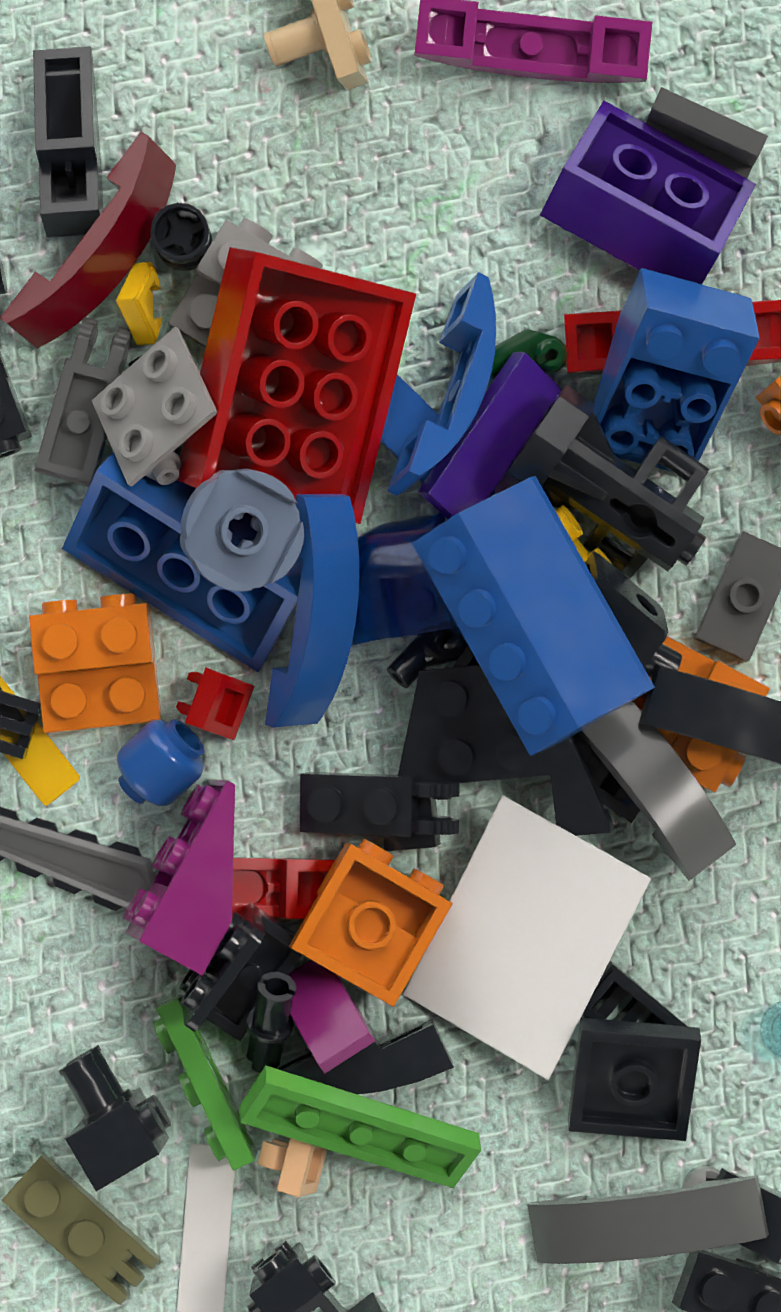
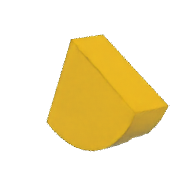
(137, 303)

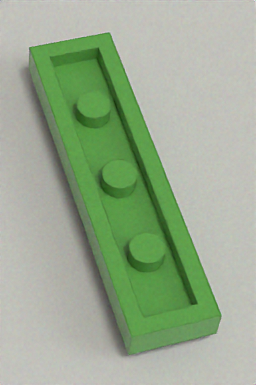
(359, 1127)

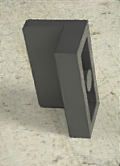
(707, 131)

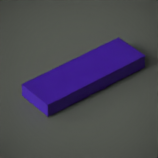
(494, 437)

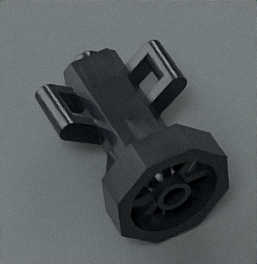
(583, 474)

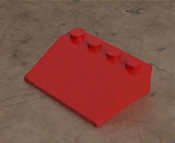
(298, 376)

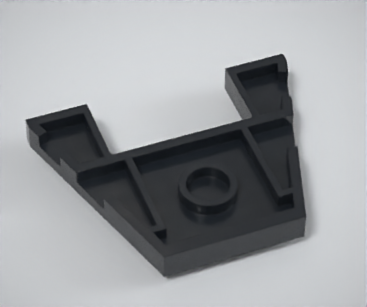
(466, 736)

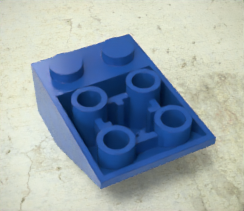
(672, 364)

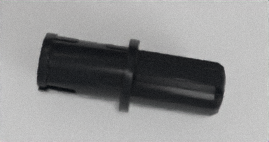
(270, 1020)

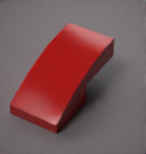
(278, 885)

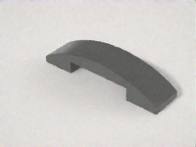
(661, 788)
(648, 1223)

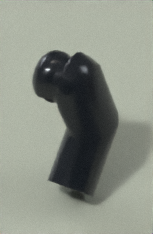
(425, 652)

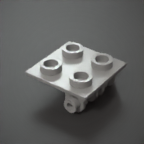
(154, 410)

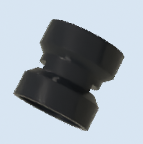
(177, 226)

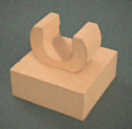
(298, 1162)

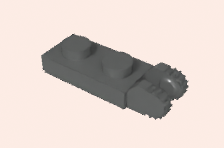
(74, 432)

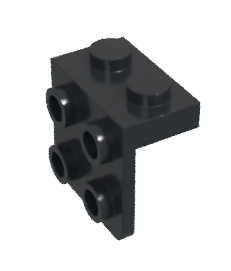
(230, 982)

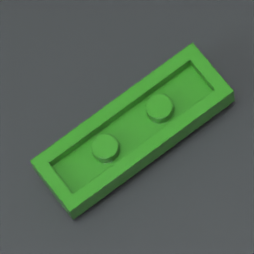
(205, 1086)

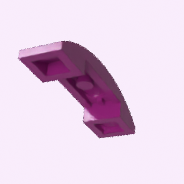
(533, 44)

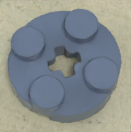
(208, 539)

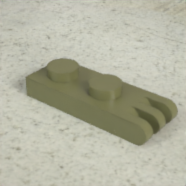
(79, 1227)

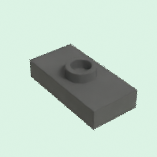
(742, 598)

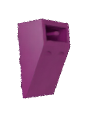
(192, 893)

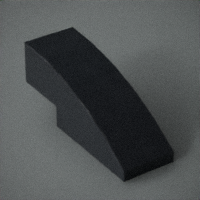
(67, 140)
(382, 1066)

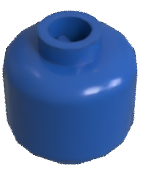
(160, 762)

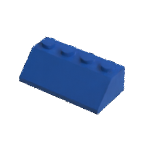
(136, 543)
(532, 615)

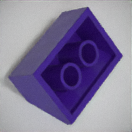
(647, 197)

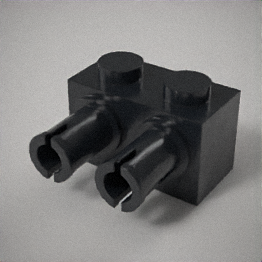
(119, 1125)

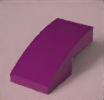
(327, 1016)

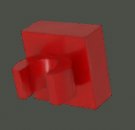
(217, 703)

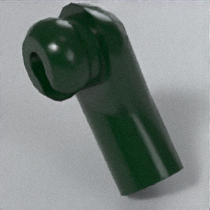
(542, 348)

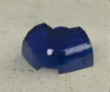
(394, 586)

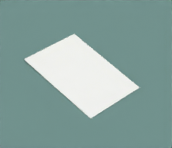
(527, 937)

